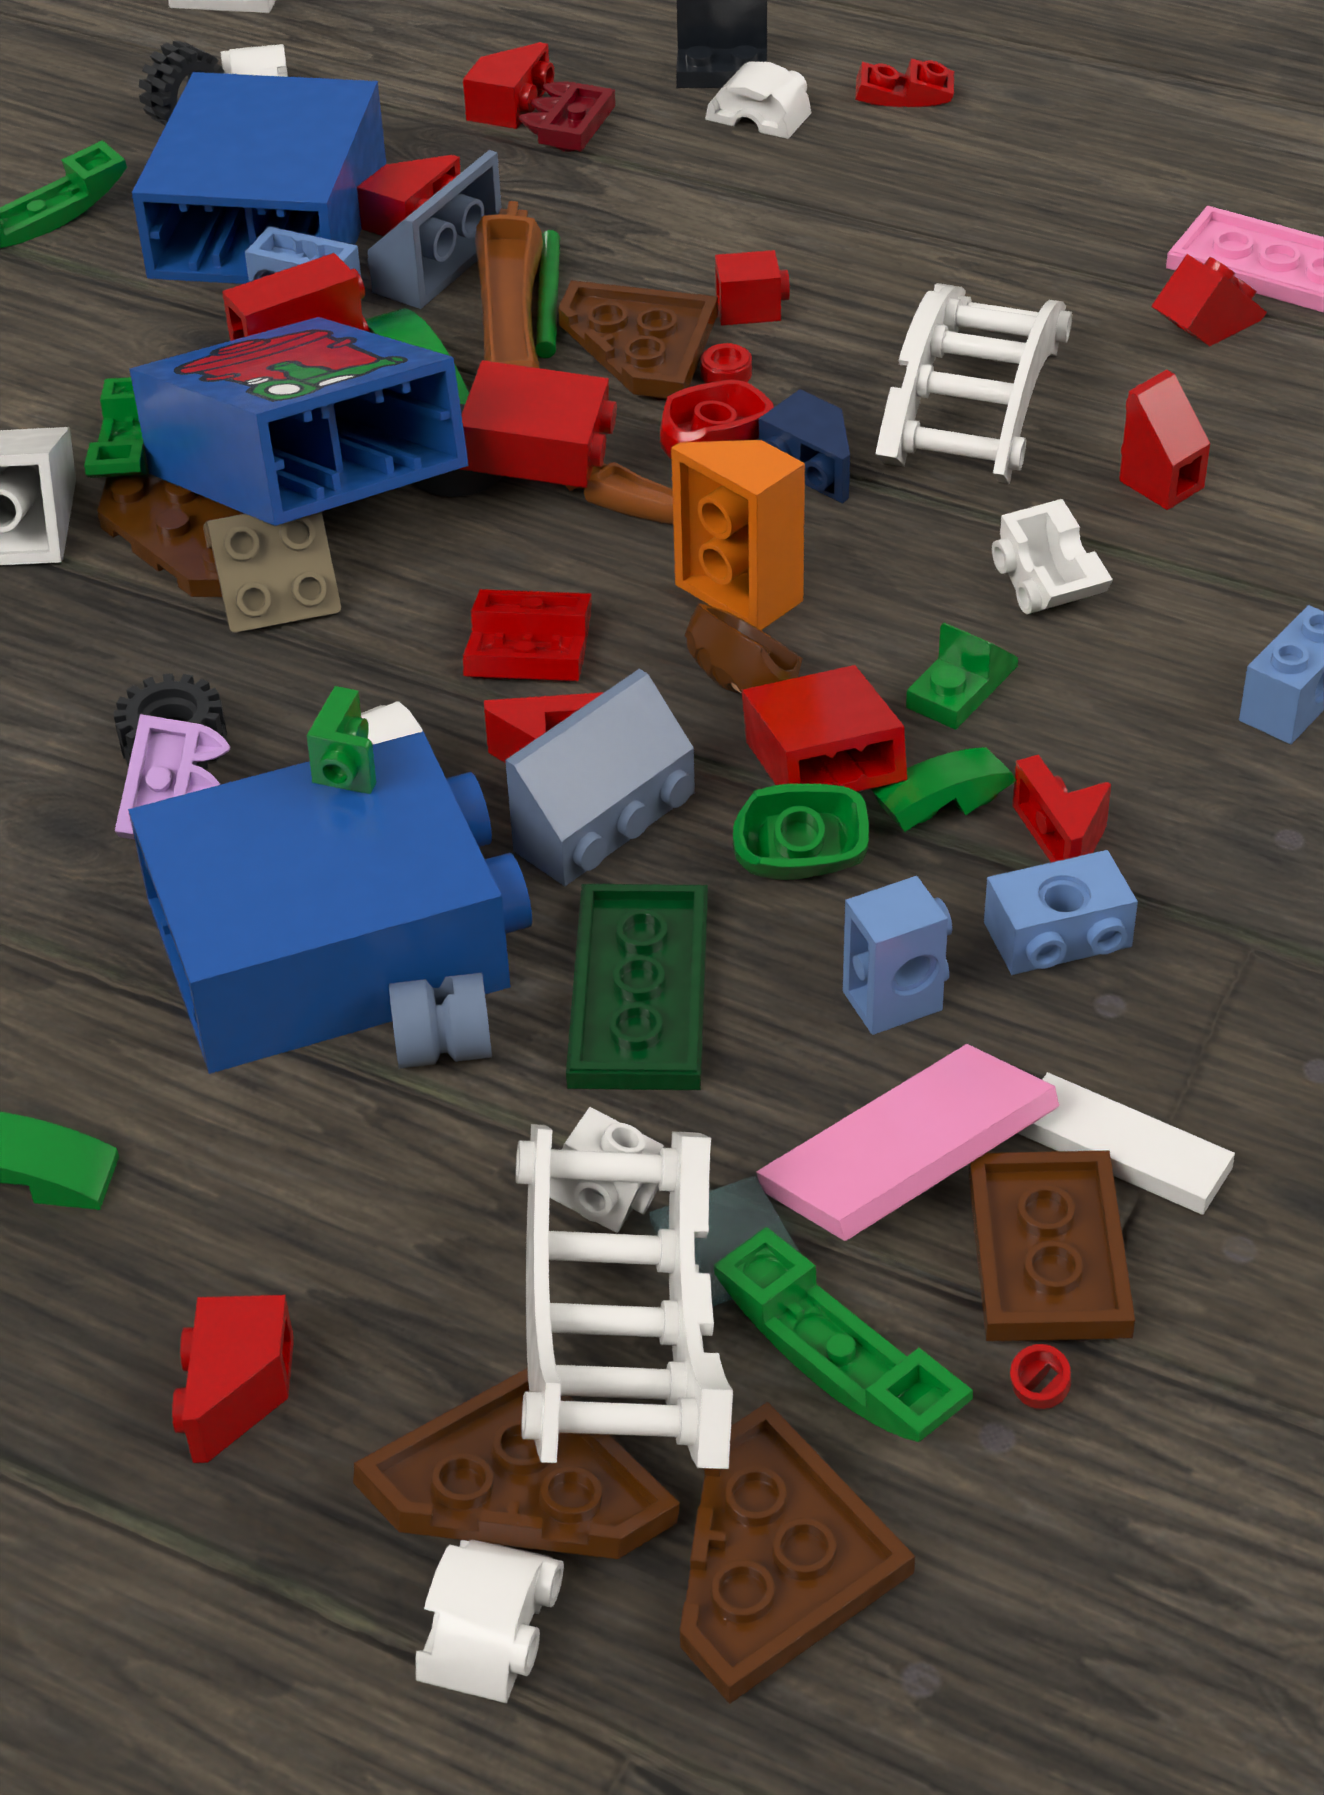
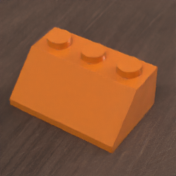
(739, 527)

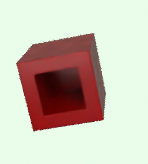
(750, 287)

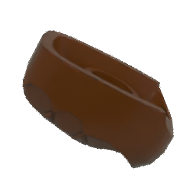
(736, 651)

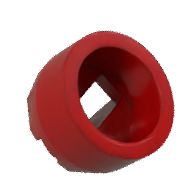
(1030, 1369)

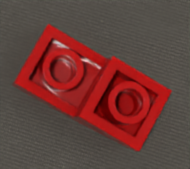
(921, 86)

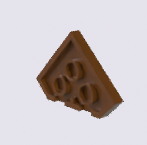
(640, 334)
(165, 528)
(483, 1482)
(778, 1556)

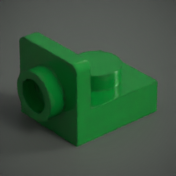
(340, 744)

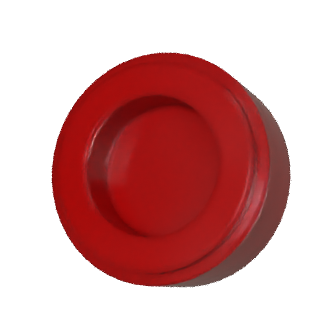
(726, 362)

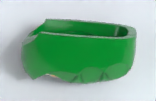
(801, 831)

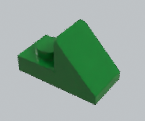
(960, 677)

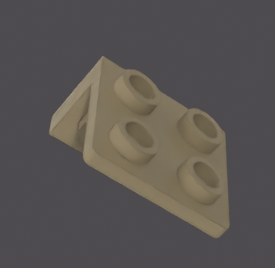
(272, 571)

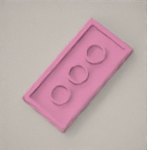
(1262, 254)
(907, 1141)

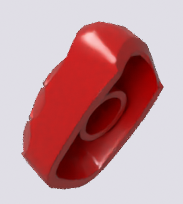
(713, 413)

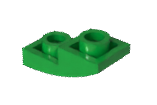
(963, 776)

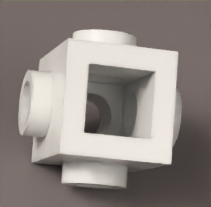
(606, 1201)

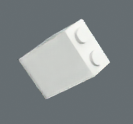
(35, 494)

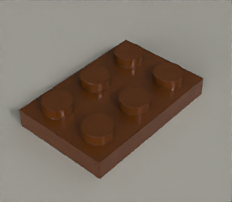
(1050, 1246)

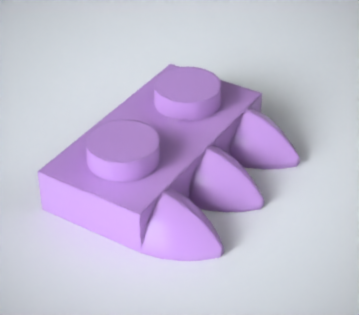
(166, 763)

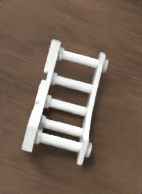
(935, 333)
(694, 1383)

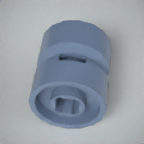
(440, 1020)

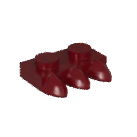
(569, 114)

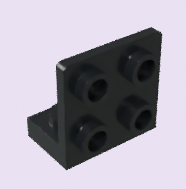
(718, 40)

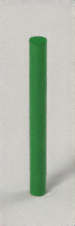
(548, 295)

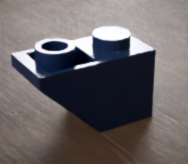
(816, 436)

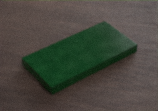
(638, 988)

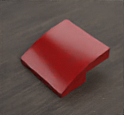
(528, 635)

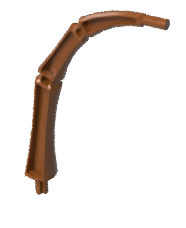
(508, 260)

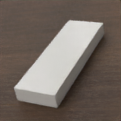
(1140, 1146)

